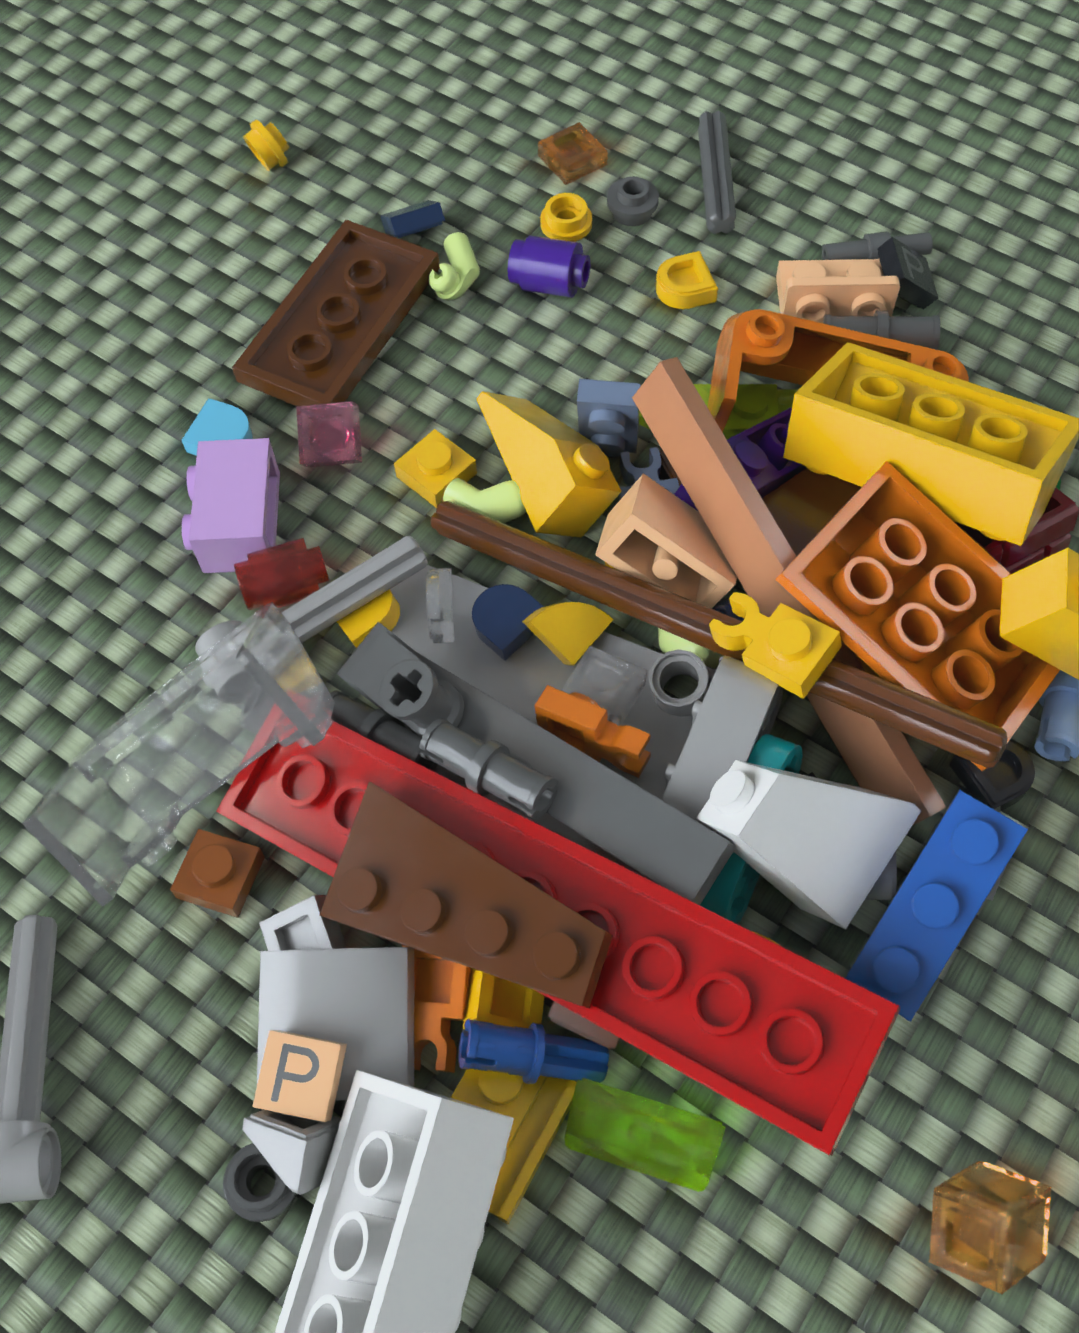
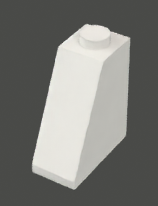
(809, 834)

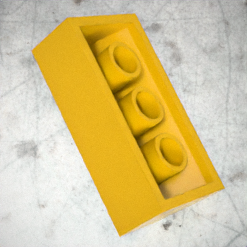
(959, 443)

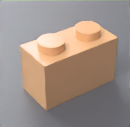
(665, 544)

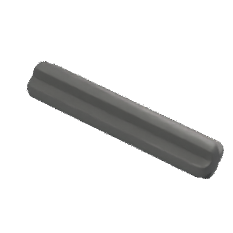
(716, 172)

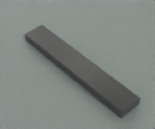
(602, 803)

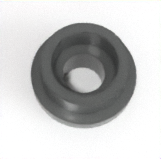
(632, 200)
(238, 1187)

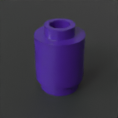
(548, 266)

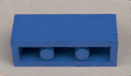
(936, 903)

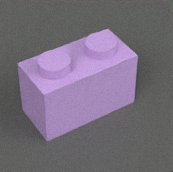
(232, 502)

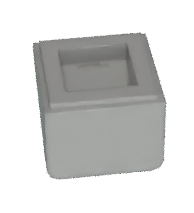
(293, 1146)

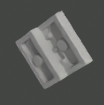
(345, 998)

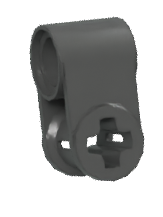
(400, 682)

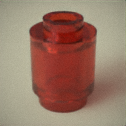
(281, 574)

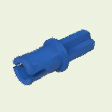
(530, 1052)

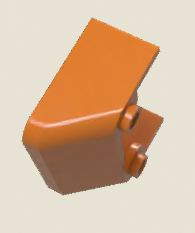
(795, 350)

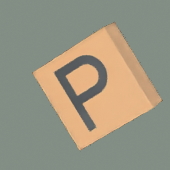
(299, 1075)

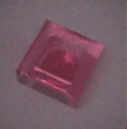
(329, 434)

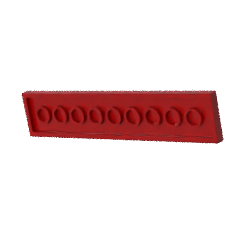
(675, 976)

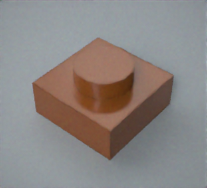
(217, 873)

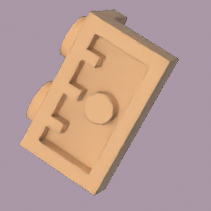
(834, 288)

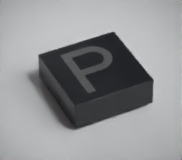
(911, 269)

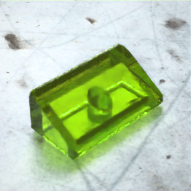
(643, 1135)

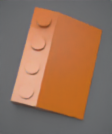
(918, 602)

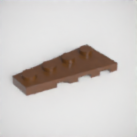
(448, 899)

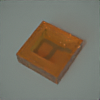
(572, 153)

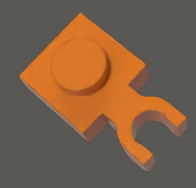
(586, 727)
(438, 998)

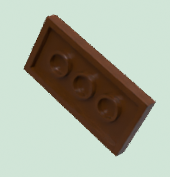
(337, 317)

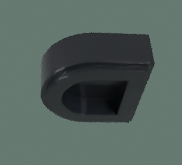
(999, 785)

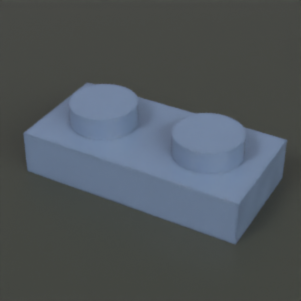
(609, 415)

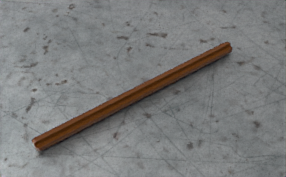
(838, 683)

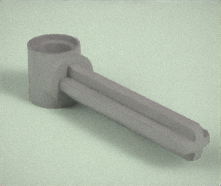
(341, 595)
(27, 1147)

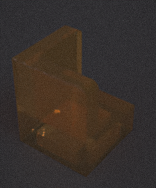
(990, 1225)

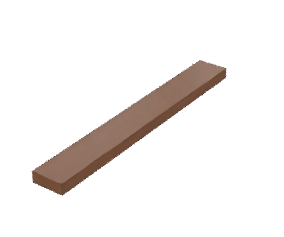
(758, 555)

